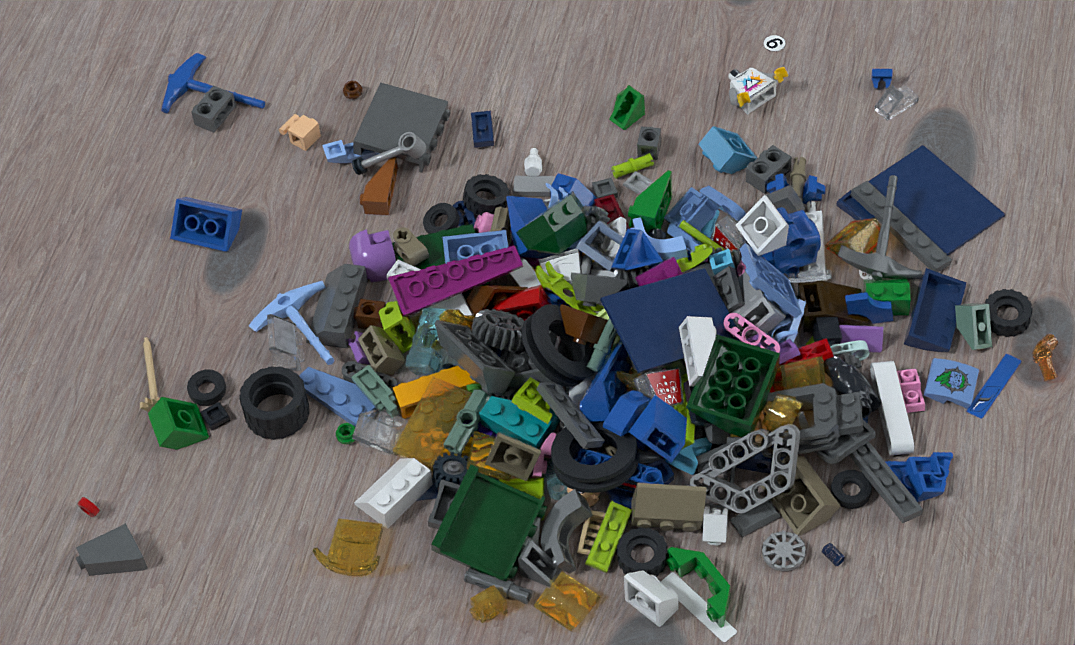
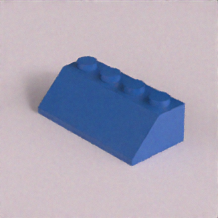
(606, 386)

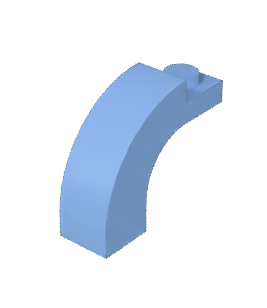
(665, 248)

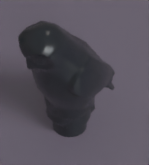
(848, 380)

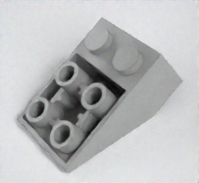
(757, 309)

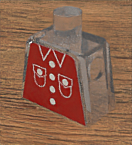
(727, 234)
(663, 384)

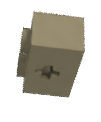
(381, 350)

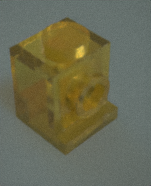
(488, 604)

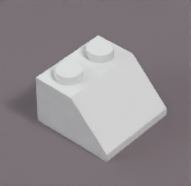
(650, 596)

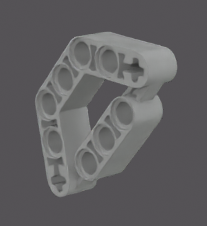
(751, 449)

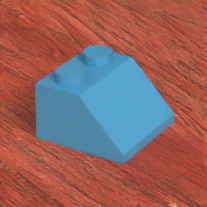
(726, 150)

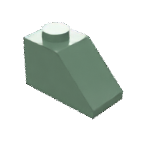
(974, 324)

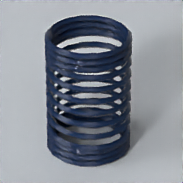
(829, 551)

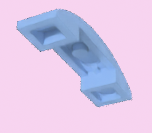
(340, 153)

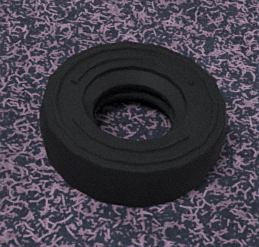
(437, 211)
(204, 376)
(857, 478)

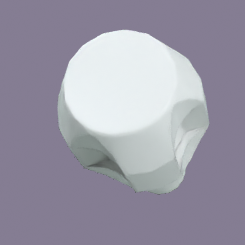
(533, 163)

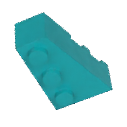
(505, 417)

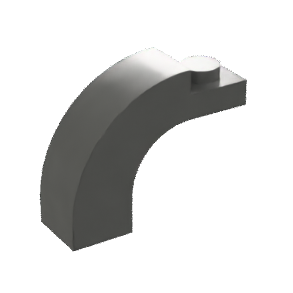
(560, 524)

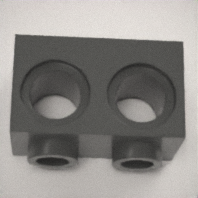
(213, 109)
(766, 166)

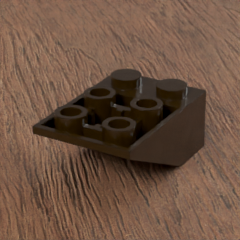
(827, 300)

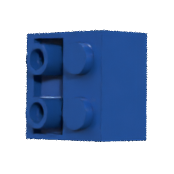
(661, 428)

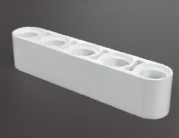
(892, 408)

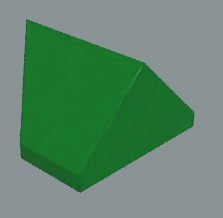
(628, 107)

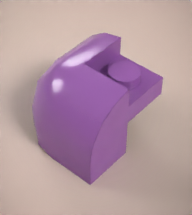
(373, 252)

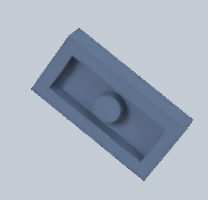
(596, 255)

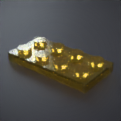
(431, 422)

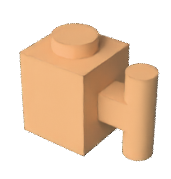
(301, 131)

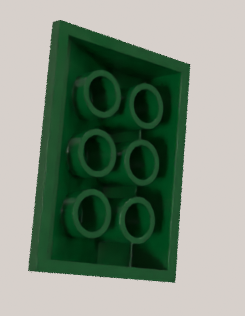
(734, 385)

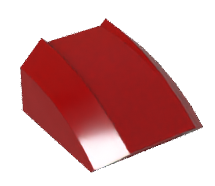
(524, 302)

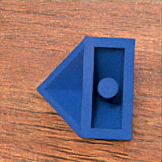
(635, 251)

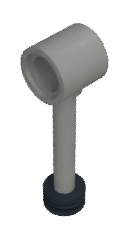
(408, 144)

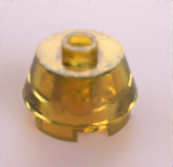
(781, 411)

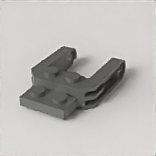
(833, 417)

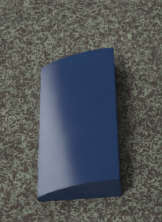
(934, 312)

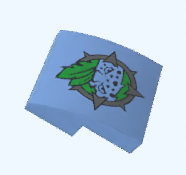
(951, 382)

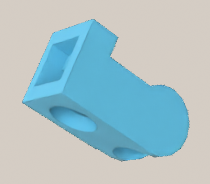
(721, 260)

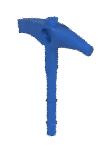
(183, 80)

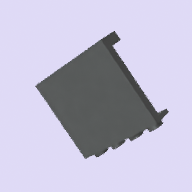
(398, 112)

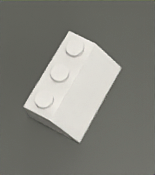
(395, 491)

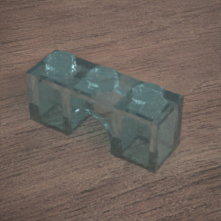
(423, 358)

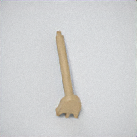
(149, 403)

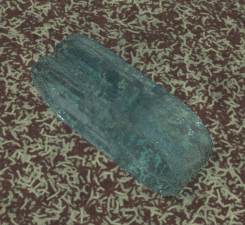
(552, 480)

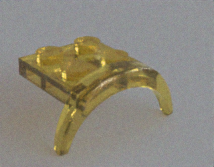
(353, 548)

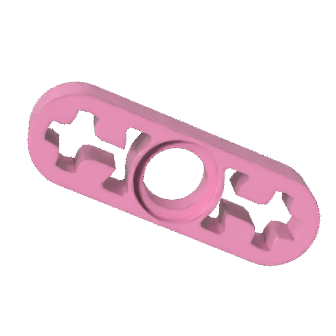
(741, 321)

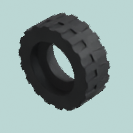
(487, 184)
(1013, 299)
(646, 537)

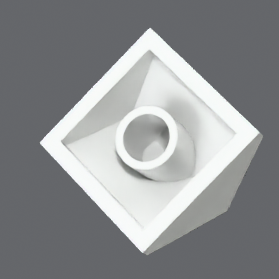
(764, 227)

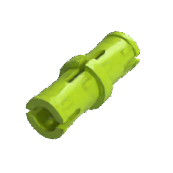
(632, 165)

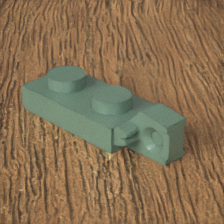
(376, 390)

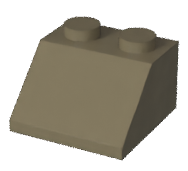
(512, 456)

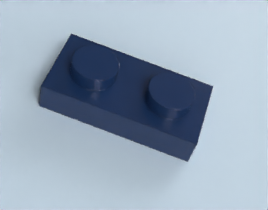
(482, 129)

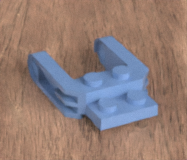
(697, 210)

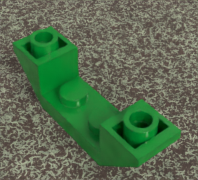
(685, 561)

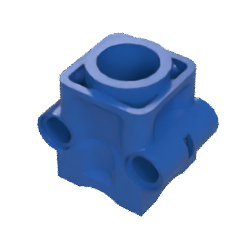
(801, 244)

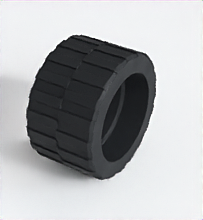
(272, 382)

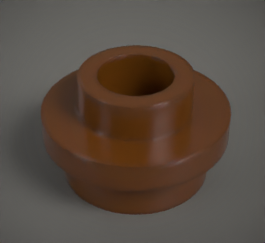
(352, 90)

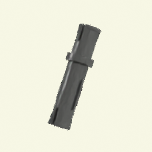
(506, 588)

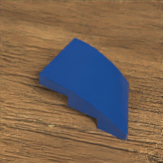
(923, 475)

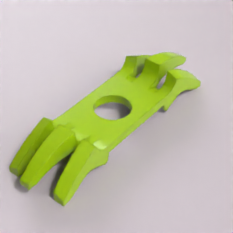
(557, 283)

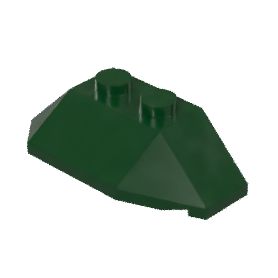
(555, 227)

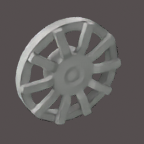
(783, 551)

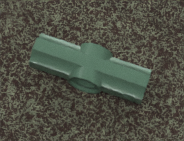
(462, 432)

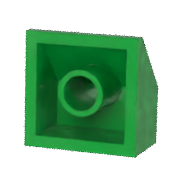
(892, 290)
(177, 423)

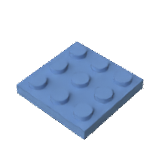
(770, 281)

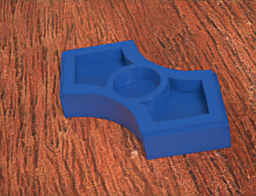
(874, 310)

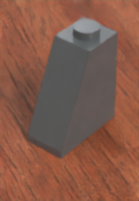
(111, 553)

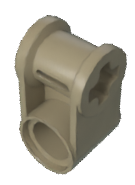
(409, 247)

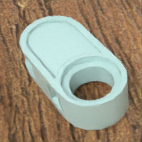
(852, 347)

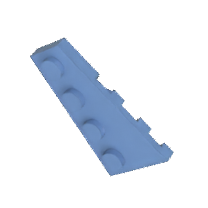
(336, 394)

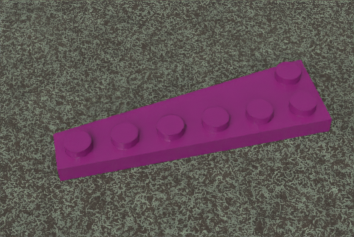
(438, 283)

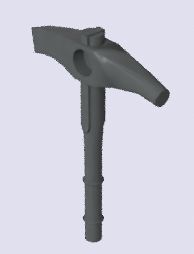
(878, 263)

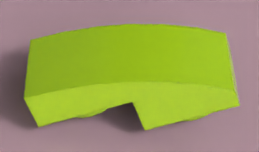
(698, 255)

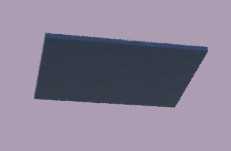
(938, 200)
(651, 316)

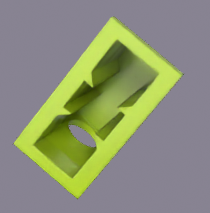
(392, 321)

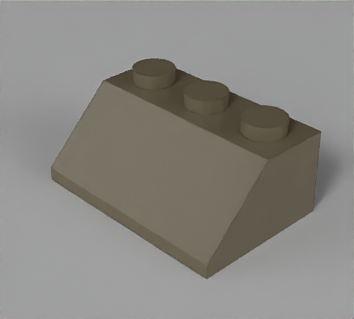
(807, 501)
(668, 506)

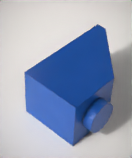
(571, 184)
(626, 412)

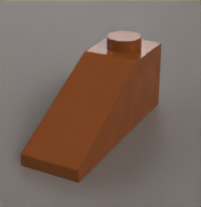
(380, 189)

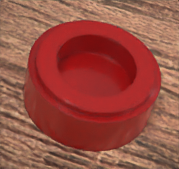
(88, 507)

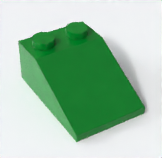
(653, 203)

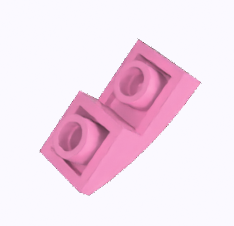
(911, 392)
(541, 464)

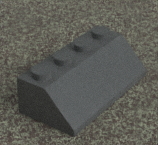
(334, 313)
(474, 357)

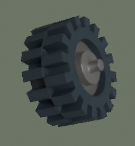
(449, 468)

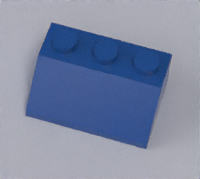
(205, 223)

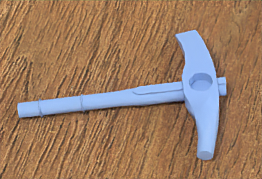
(287, 306)

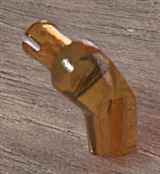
(1043, 354)

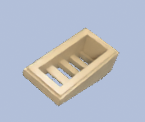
(597, 517)

